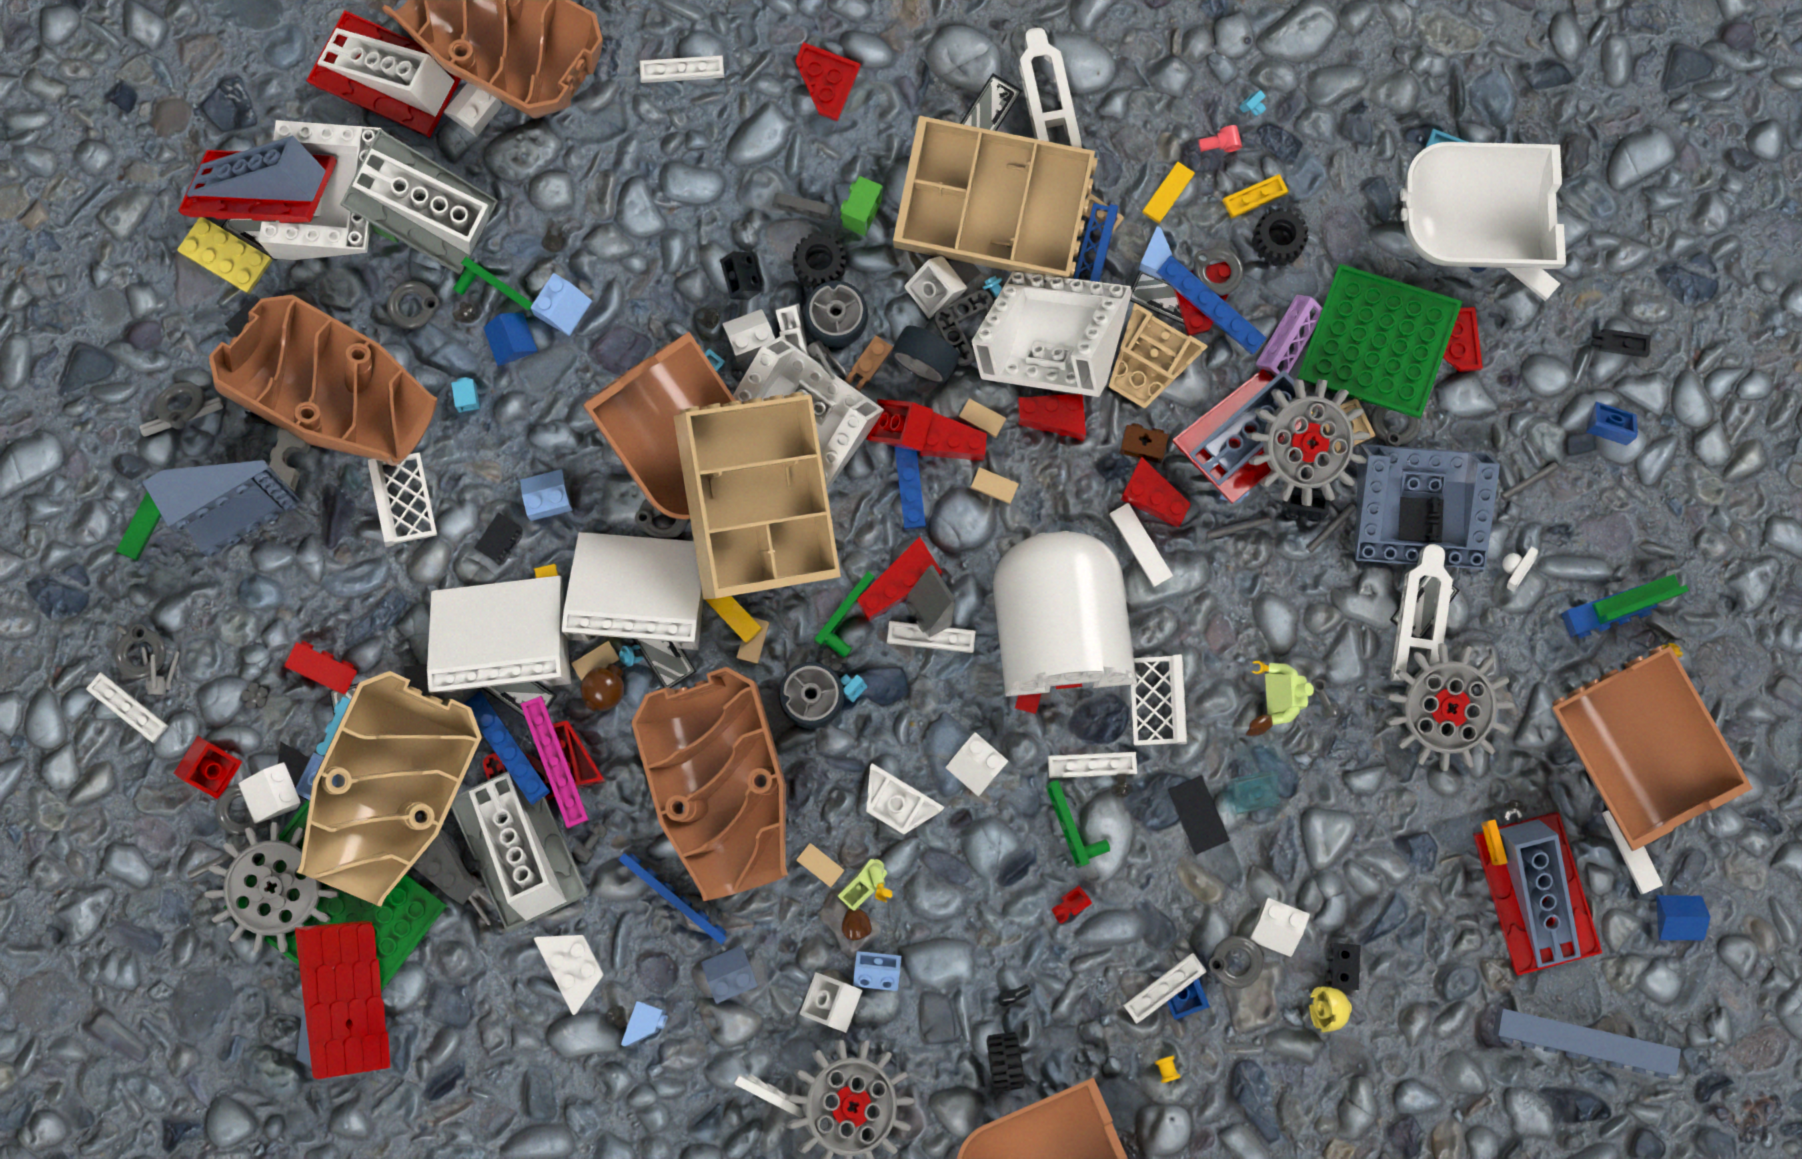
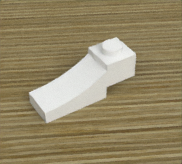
(792, 326)

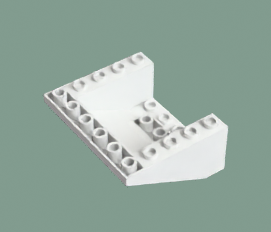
(333, 227)
(1052, 333)
(840, 411)
(634, 590)
(497, 636)

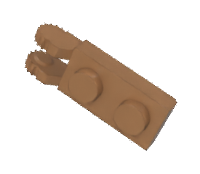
(869, 362)

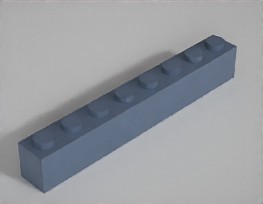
(1586, 1042)

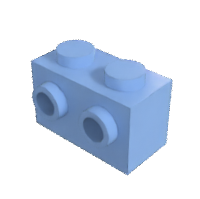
(877, 971)

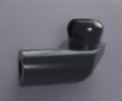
(470, 863)
(1010, 996)

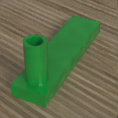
(473, 270)
(140, 529)
(827, 635)
(1079, 853)

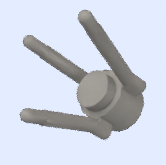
(819, 353)
(155, 684)
(479, 892)

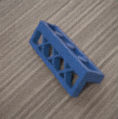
(1103, 244)

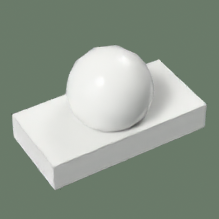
(1518, 566)

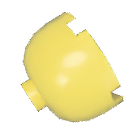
(1330, 1009)

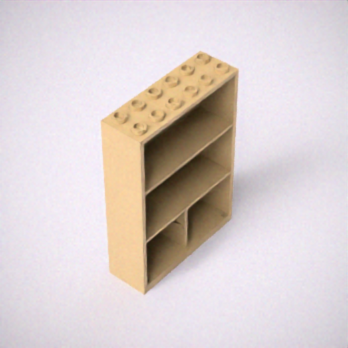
(994, 199)
(756, 494)

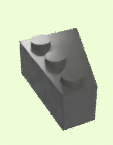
(445, 869)

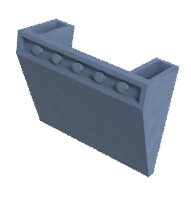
(1459, 477)
(220, 501)

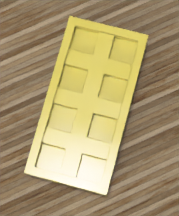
(224, 255)

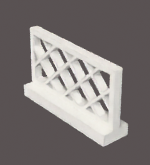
(383, 503)
(1177, 701)

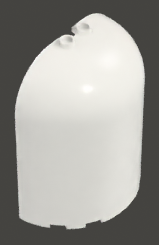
(1469, 190)
(1062, 615)

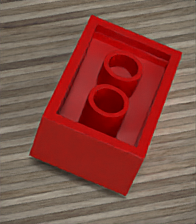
(901, 424)

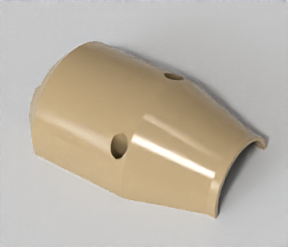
(390, 760)

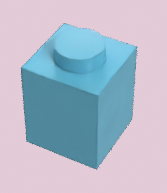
(465, 395)

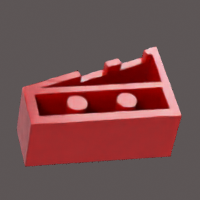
(1054, 414)
(953, 440)
(1155, 495)
(320, 667)
(579, 760)

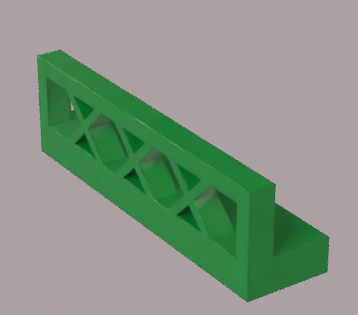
(1638, 599)

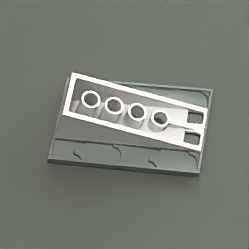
(419, 202)
(519, 851)

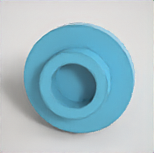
(992, 284)
(627, 657)

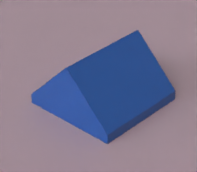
(509, 337)
(1613, 424)
(1682, 917)
(1188, 1000)

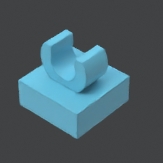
(1253, 103)
(853, 687)

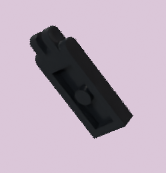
(1622, 342)

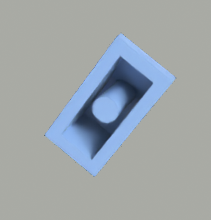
(1155, 254)

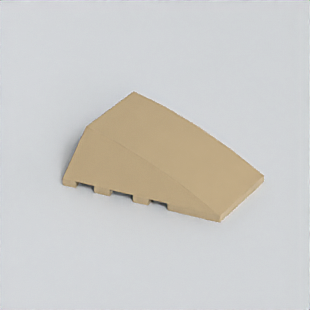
(1151, 357)

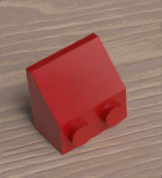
(207, 767)

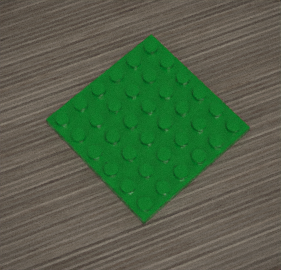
(1380, 340)

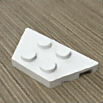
(897, 802)
(571, 966)
(767, 1092)

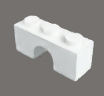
(279, 455)

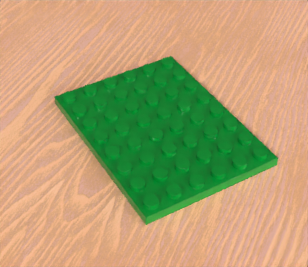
(398, 924)

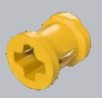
(1167, 1069)

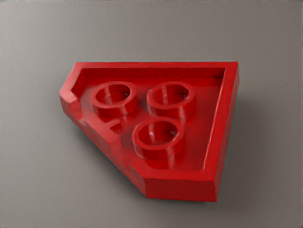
(827, 79)
(1193, 318)
(1464, 346)

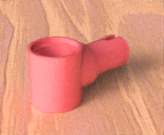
(1226, 139)

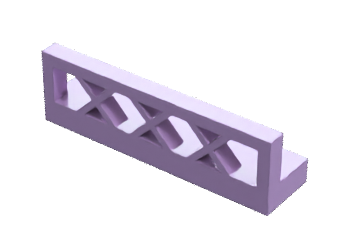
(1287, 333)

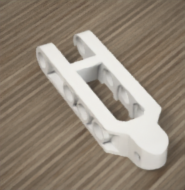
(1037, 45)
(1429, 564)

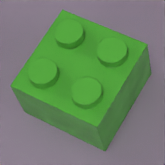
(861, 205)

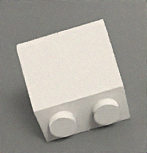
(473, 109)
(935, 286)
(748, 334)
(976, 764)
(269, 793)
(1279, 927)
(830, 1002)

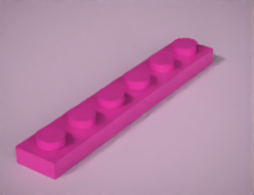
(554, 762)

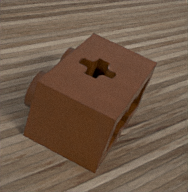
(1133, 447)

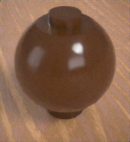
(602, 688)

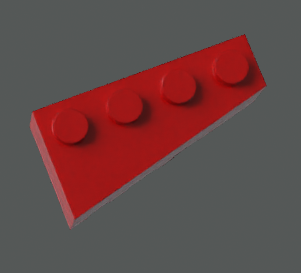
(897, 580)

